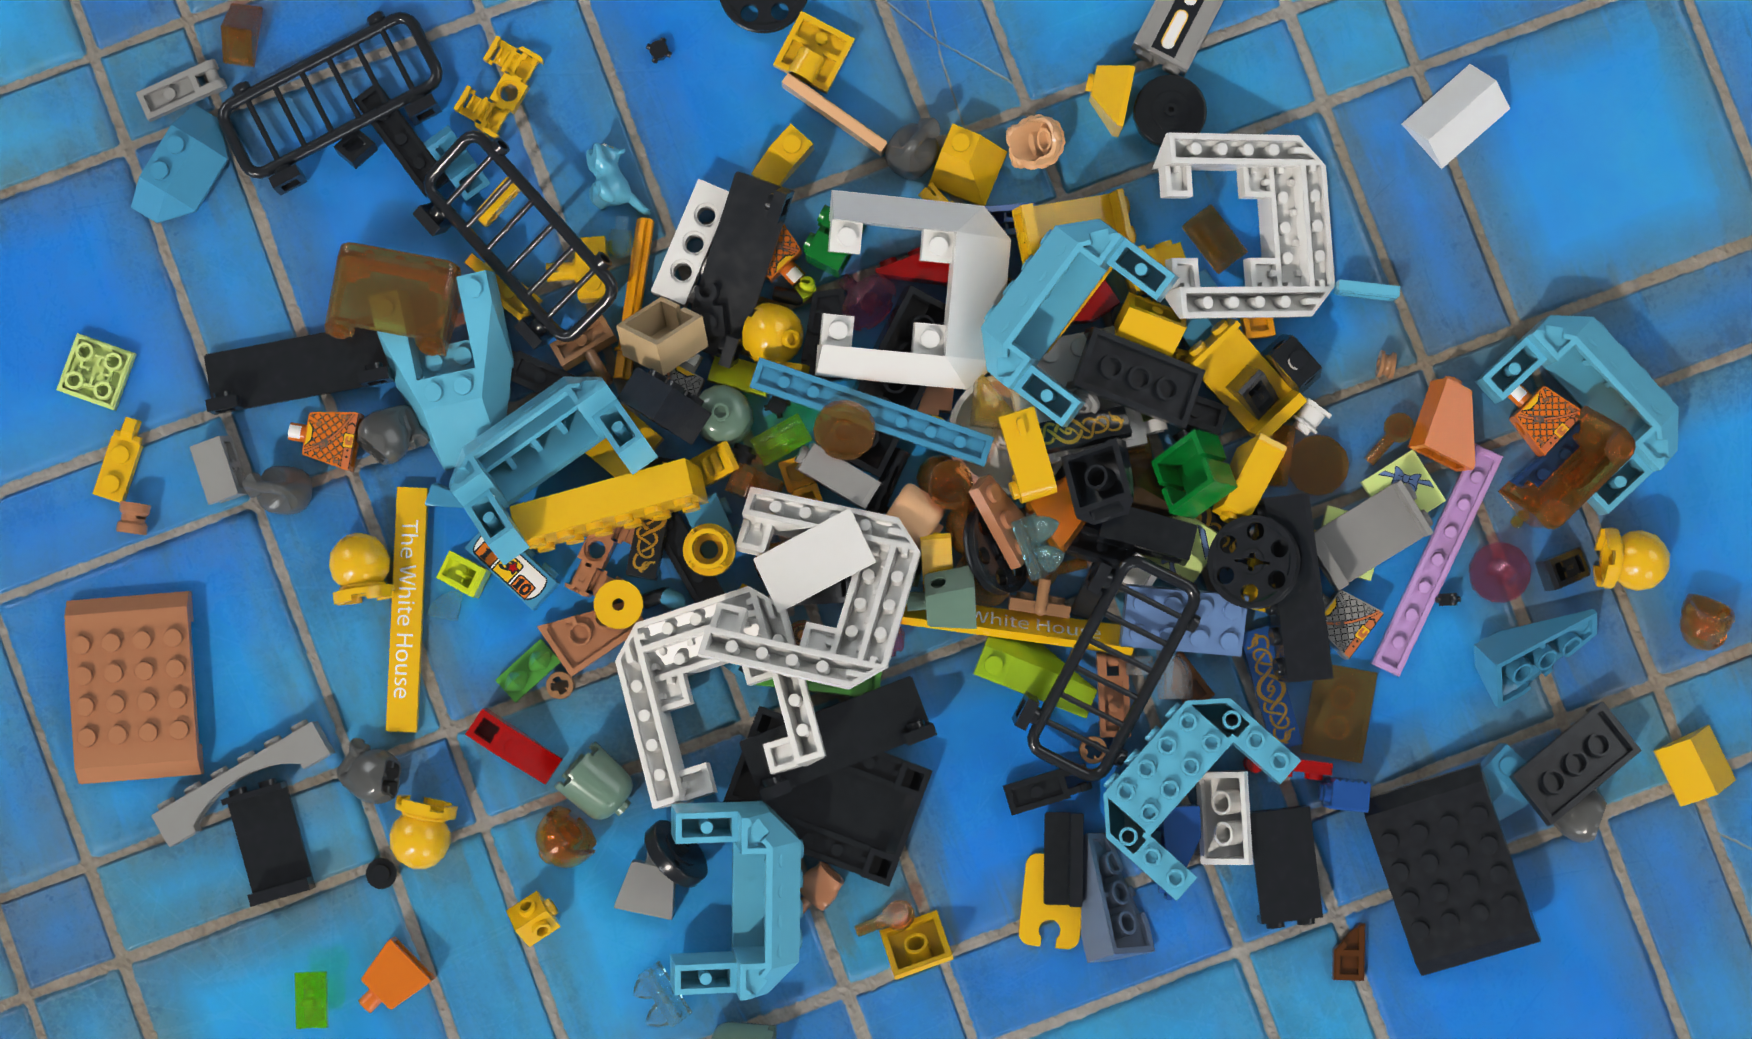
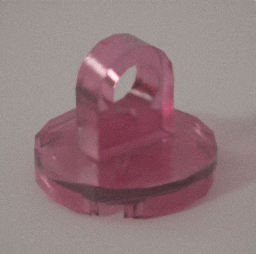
(867, 299)
(1499, 572)

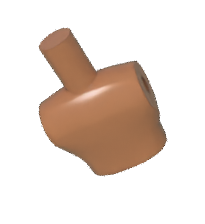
(820, 886)

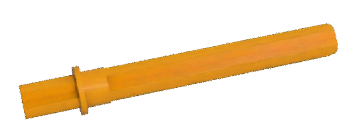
(635, 287)

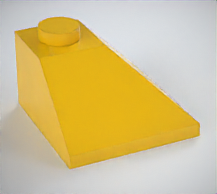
(1110, 94)
(968, 165)

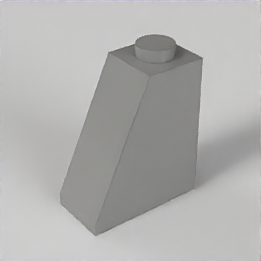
(836, 475)

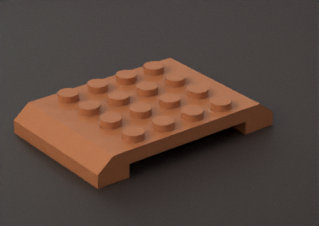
(132, 687)

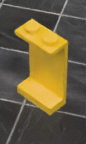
(1035, 221)
(1223, 358)

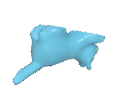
(610, 184)

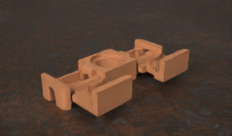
(588, 574)

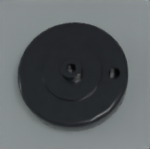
(1168, 106)
(678, 862)

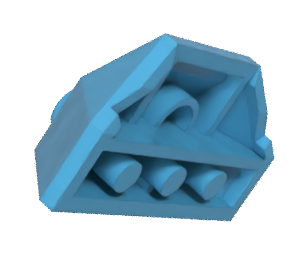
(182, 167)

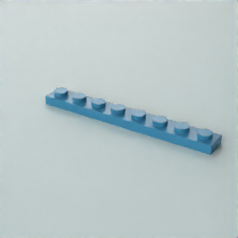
(888, 416)

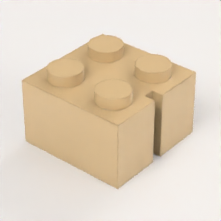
(662, 335)

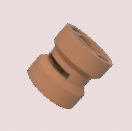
(133, 518)

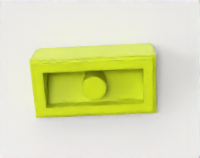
(737, 376)

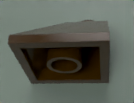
(1147, 489)

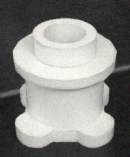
(1310, 417)

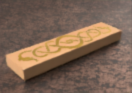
(834, 114)

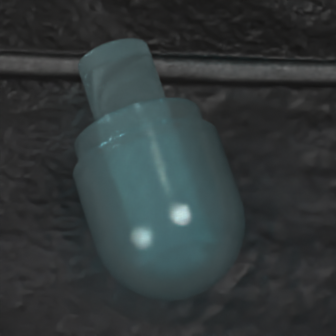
(620, 239)

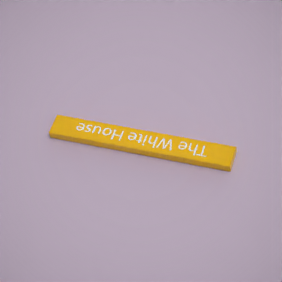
(407, 610)
(1028, 627)

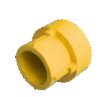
(694, 542)

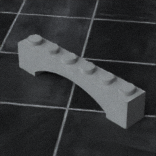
(183, 817)

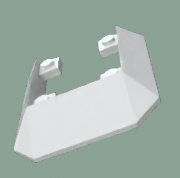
(1293, 224)
(978, 274)
(871, 609)
(655, 681)

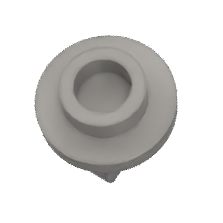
(1092, 402)

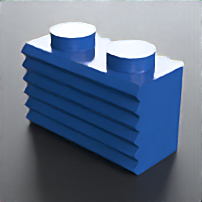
(1345, 794)

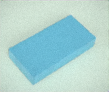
(1366, 290)

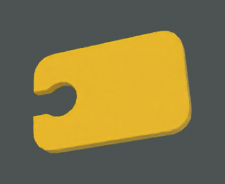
(1035, 911)

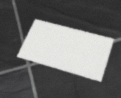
(814, 560)

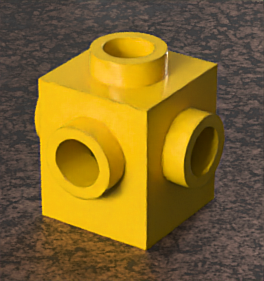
(534, 918)

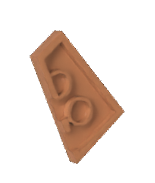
(998, 513)
(583, 639)

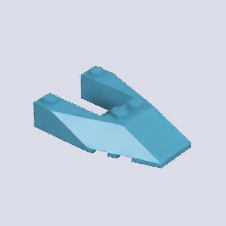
(467, 388)

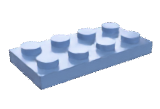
(1218, 632)

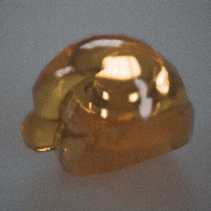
(1705, 622)

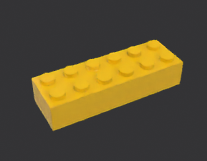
(610, 505)

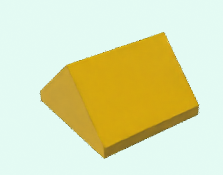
(1695, 766)
(917, 946)

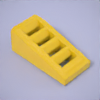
(711, 465)

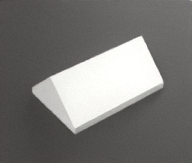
(1457, 115)
(1225, 818)

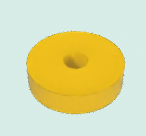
(632, 604)

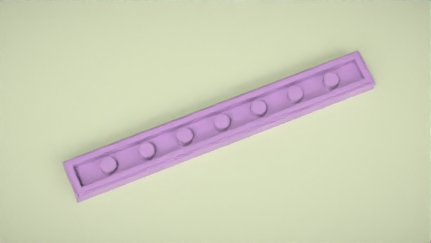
(1435, 562)

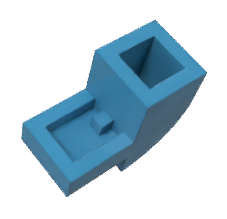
(461, 167)

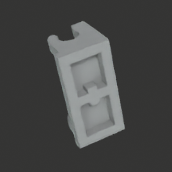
(219, 469)

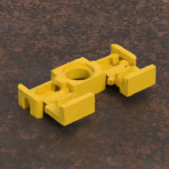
(520, 69)

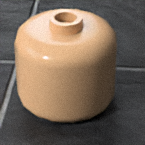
(917, 512)

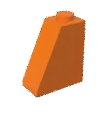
(1446, 425)
(1059, 507)

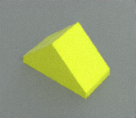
(463, 574)

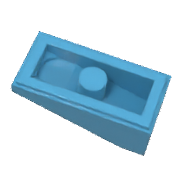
(441, 496)

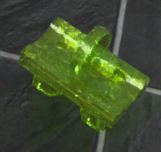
(781, 439)
(311, 999)

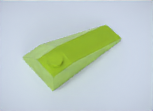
(1032, 669)

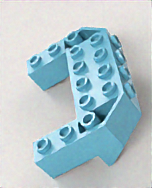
(1046, 299)
(1600, 376)
(536, 445)
(1170, 768)
(763, 899)

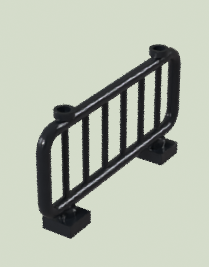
(419, 109)
(440, 216)
(1098, 578)

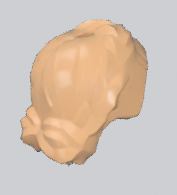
(1035, 142)

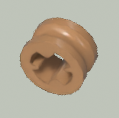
(1386, 364)
(563, 676)
(1083, 752)

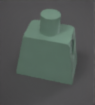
(947, 599)

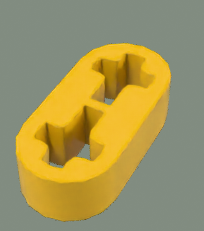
(499, 205)

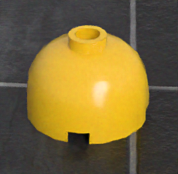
(772, 333)

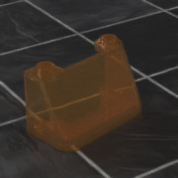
(394, 296)
(1602, 452)

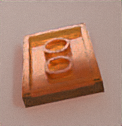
(1339, 714)

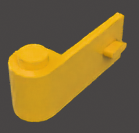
(1028, 456)

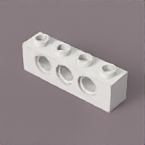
(704, 197)

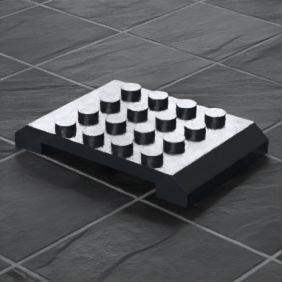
(847, 816)
(1450, 870)

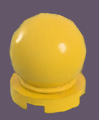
(1634, 560)
(359, 568)
(421, 832)

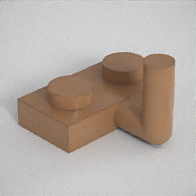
(586, 347)
(1043, 604)

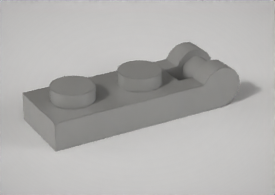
(180, 90)

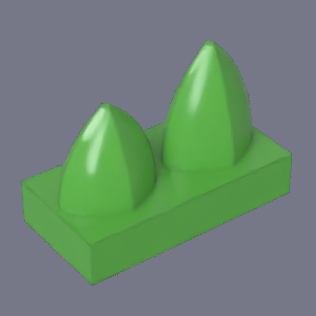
(528, 670)

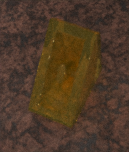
(987, 405)

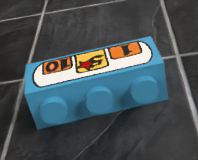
(521, 575)

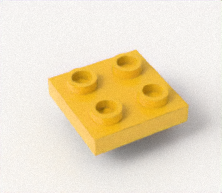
(814, 52)

